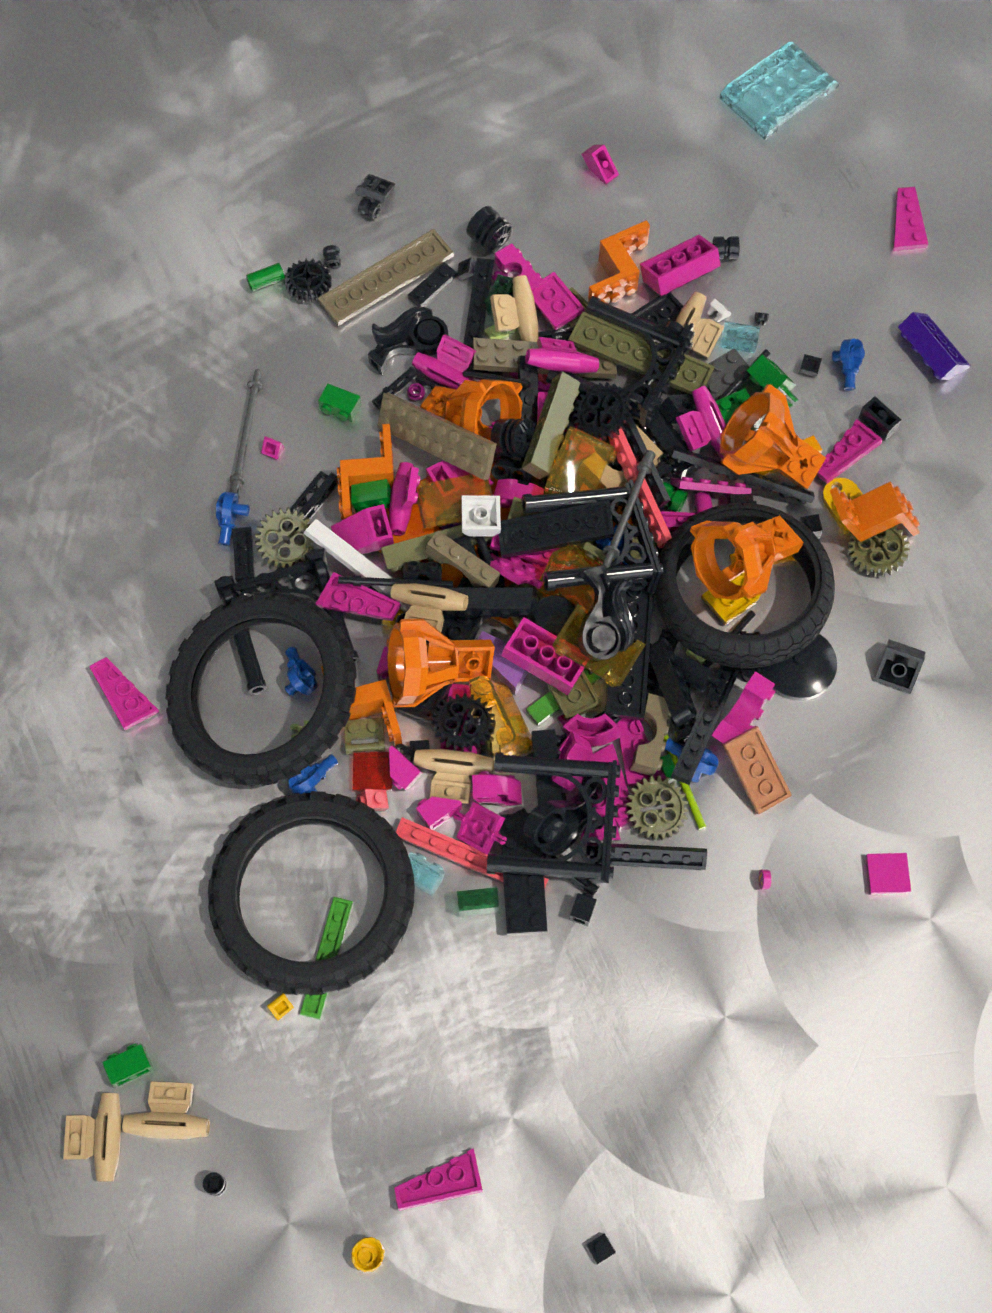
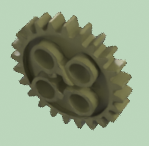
(274, 525)
(865, 556)
(660, 825)

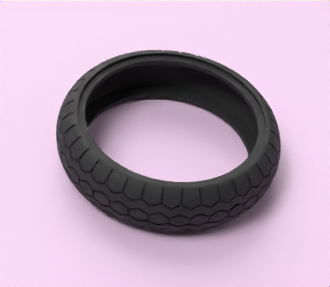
(736, 649)

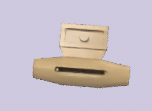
(516, 311)
(706, 330)
(429, 602)
(452, 771)
(168, 1114)
(96, 1137)

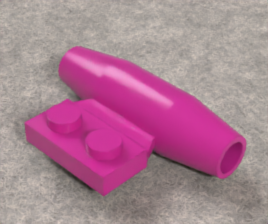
(560, 356)
(449, 365)
(704, 424)
(403, 497)

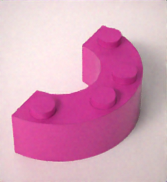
(746, 708)

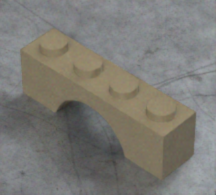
(447, 551)
(647, 756)

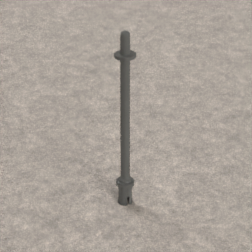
(644, 467)
(237, 480)

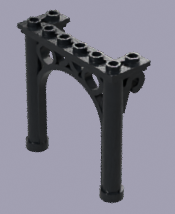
(670, 336)
(642, 572)
(228, 590)
(559, 866)

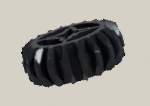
(297, 278)

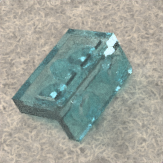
(740, 337)
(426, 875)

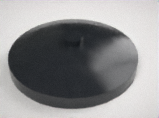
(805, 673)

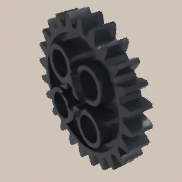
(603, 411)
(447, 717)

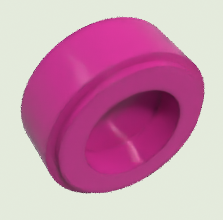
(764, 879)

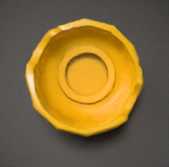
(367, 1254)

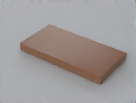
(757, 770)

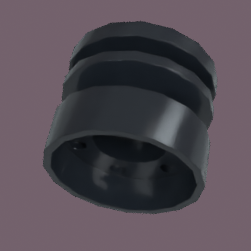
(489, 229)
(512, 437)

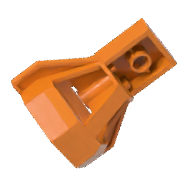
(464, 404)
(772, 445)
(755, 552)
(422, 668)

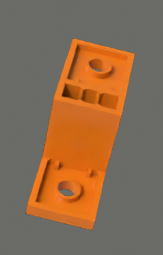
(618, 265)
(365, 470)
(875, 511)
(374, 700)

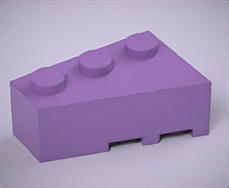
(504, 669)

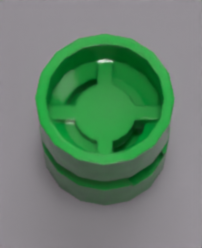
(678, 498)

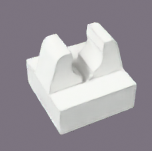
(717, 306)

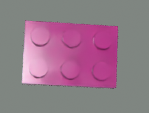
(556, 301)

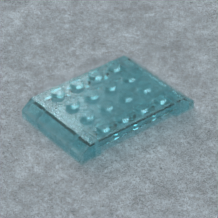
(777, 89)

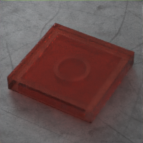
(371, 771)

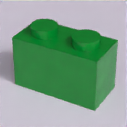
(339, 403)
(371, 494)
(127, 1065)

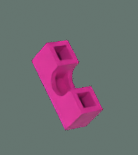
(511, 260)

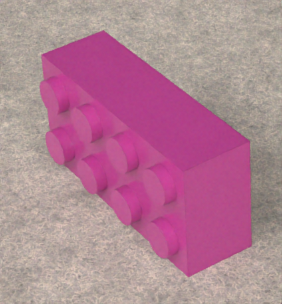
(680, 264)
(534, 651)

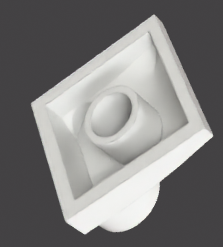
(481, 515)

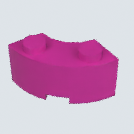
(510, 488)
(595, 730)
(573, 748)
(496, 789)

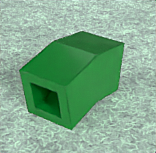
(667, 766)

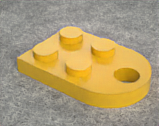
(851, 491)
(729, 609)

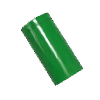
(265, 277)

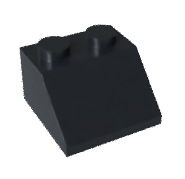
(900, 666)

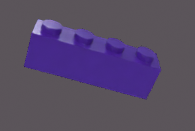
(933, 346)

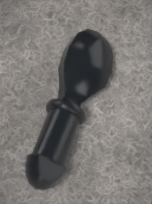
(425, 383)

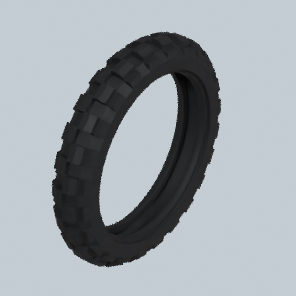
(319, 732)
(331, 973)

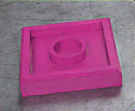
(888, 873)

